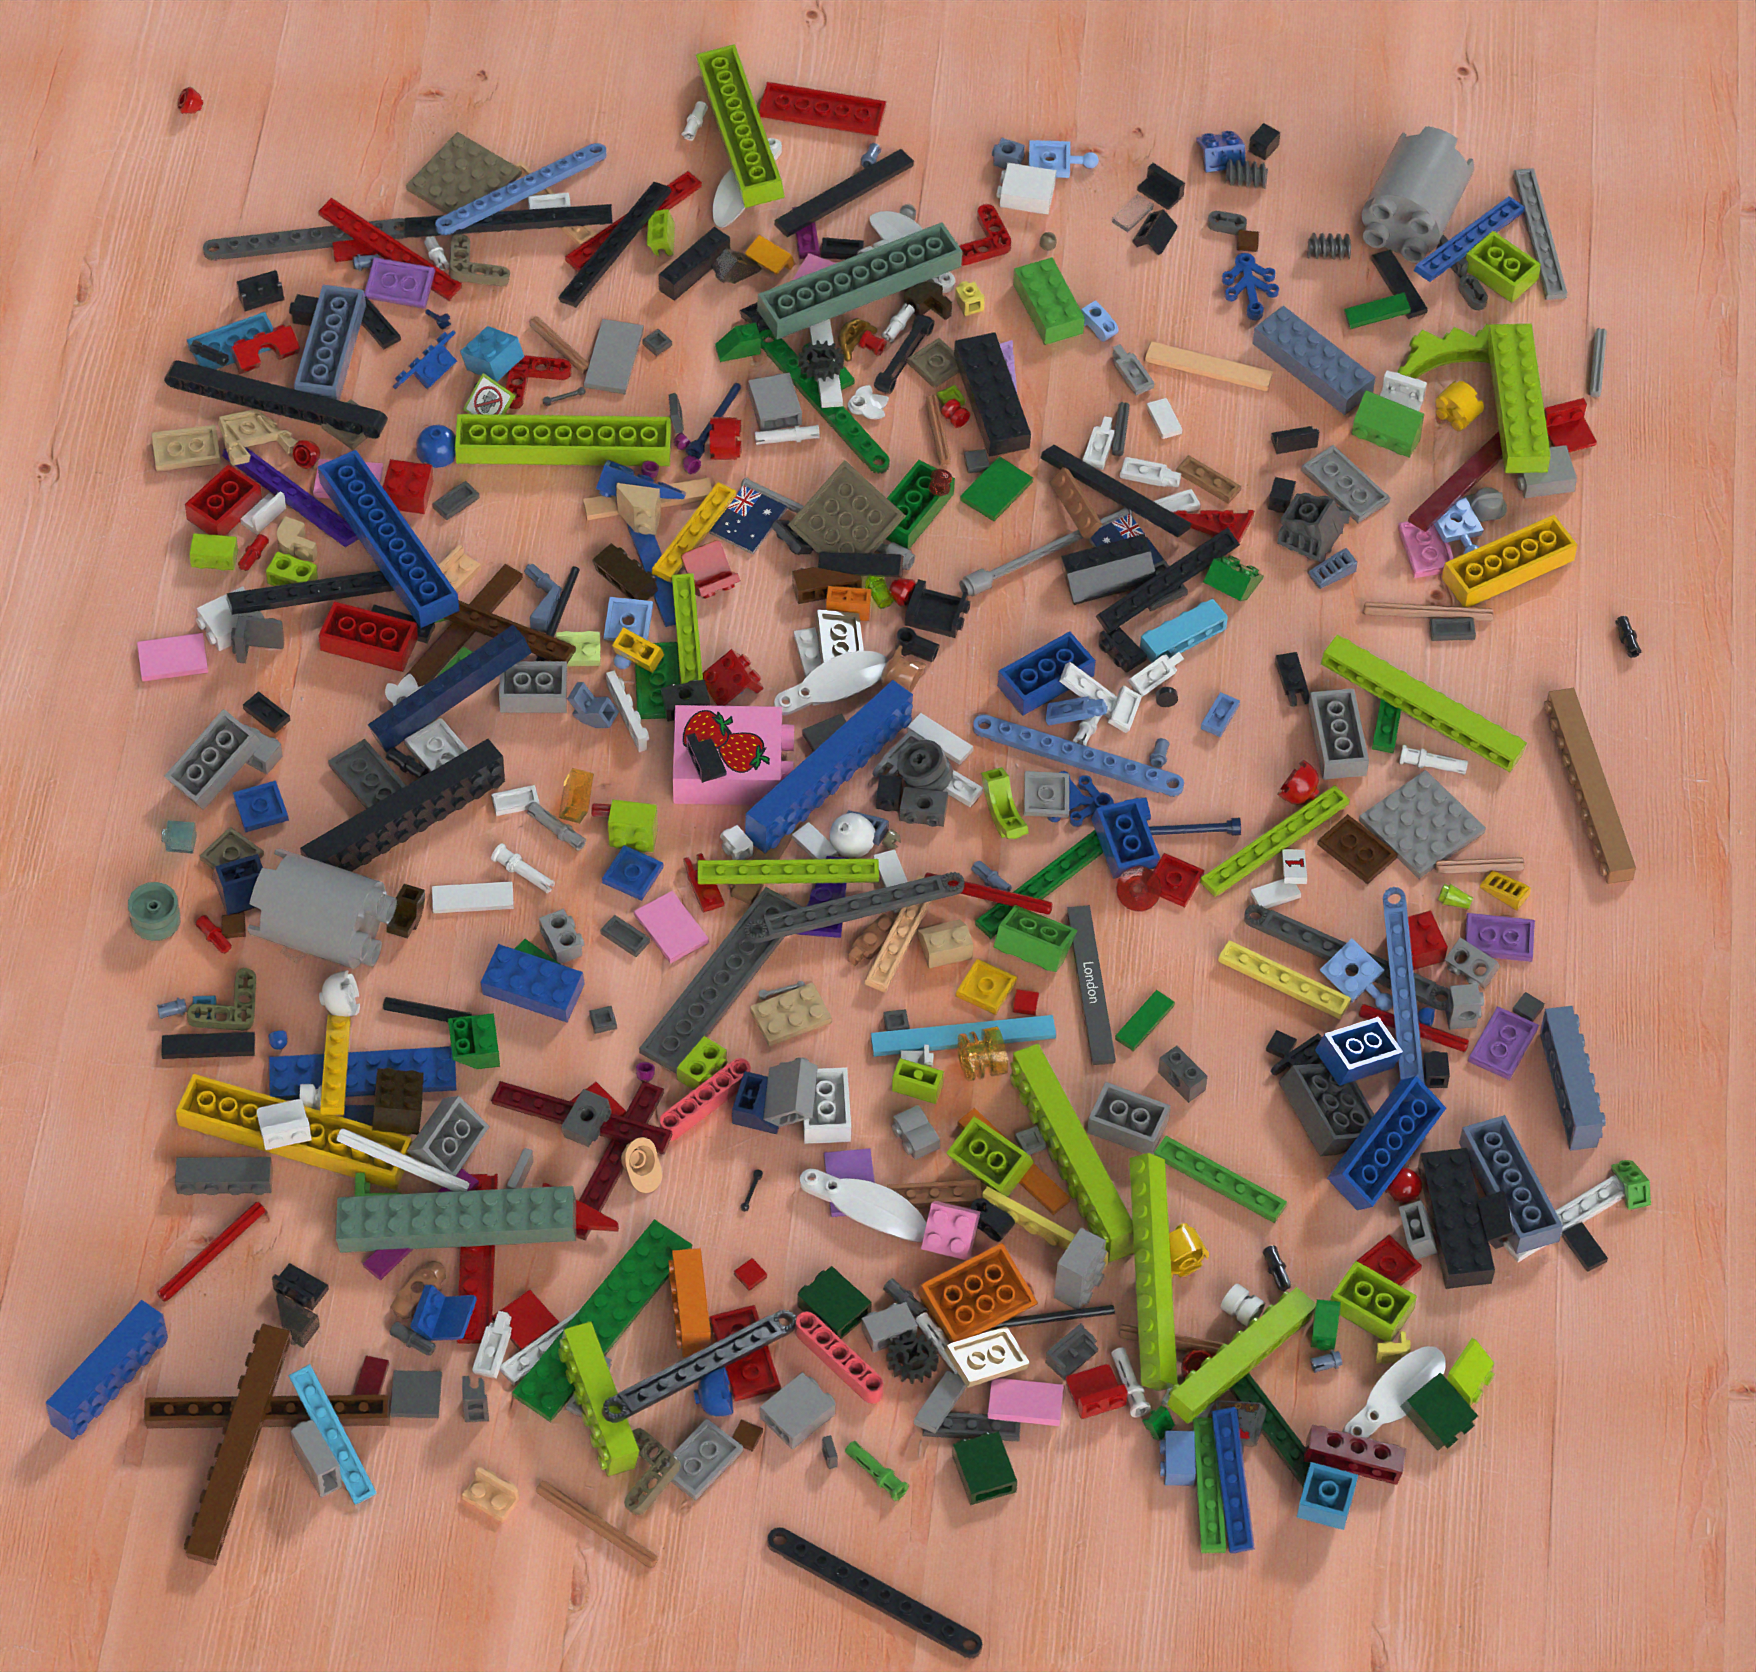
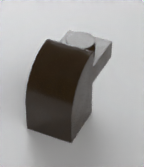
(926, 297)
(408, 911)

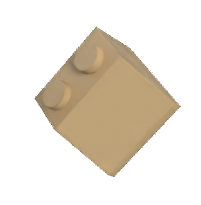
(639, 507)
(946, 943)

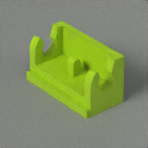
(661, 232)

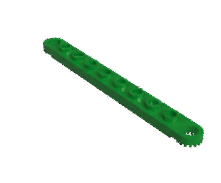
(837, 417)

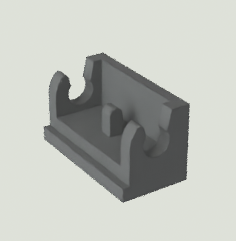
(1071, 1351)
(474, 1401)

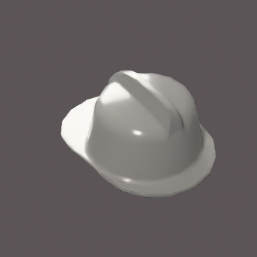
(1487, 504)

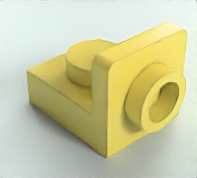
(1392, 1352)

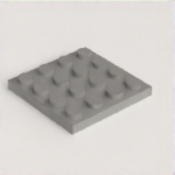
(1422, 823)

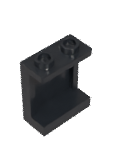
(936, 611)

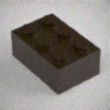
(397, 1101)

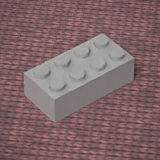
(1338, 734)
(213, 759)

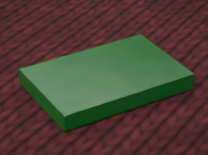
(996, 488)

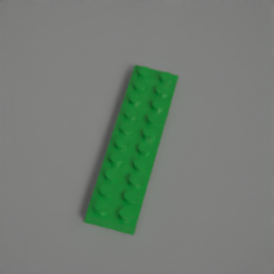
(611, 1312)

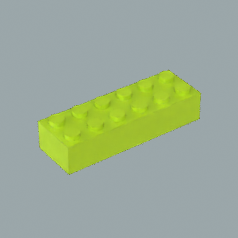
(593, 1387)

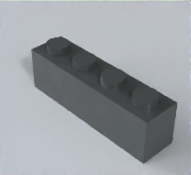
(224, 1175)

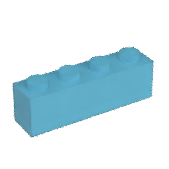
(1184, 631)

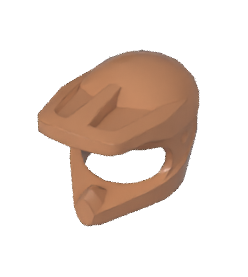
(902, 671)

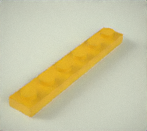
(694, 531)
(335, 1065)

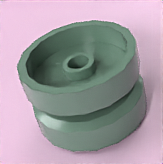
(154, 911)

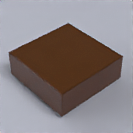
(1248, 240)
(233, 926)
(747, 1435)

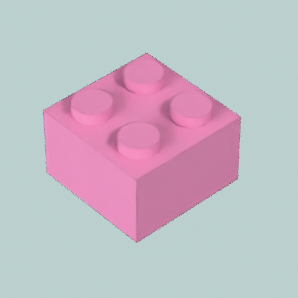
(950, 1230)

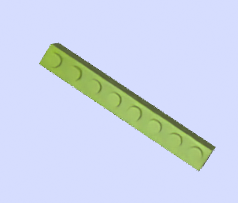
(1241, 1355)

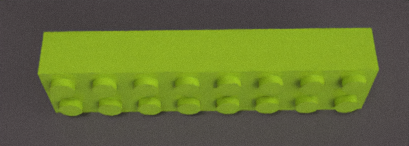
(1518, 398)

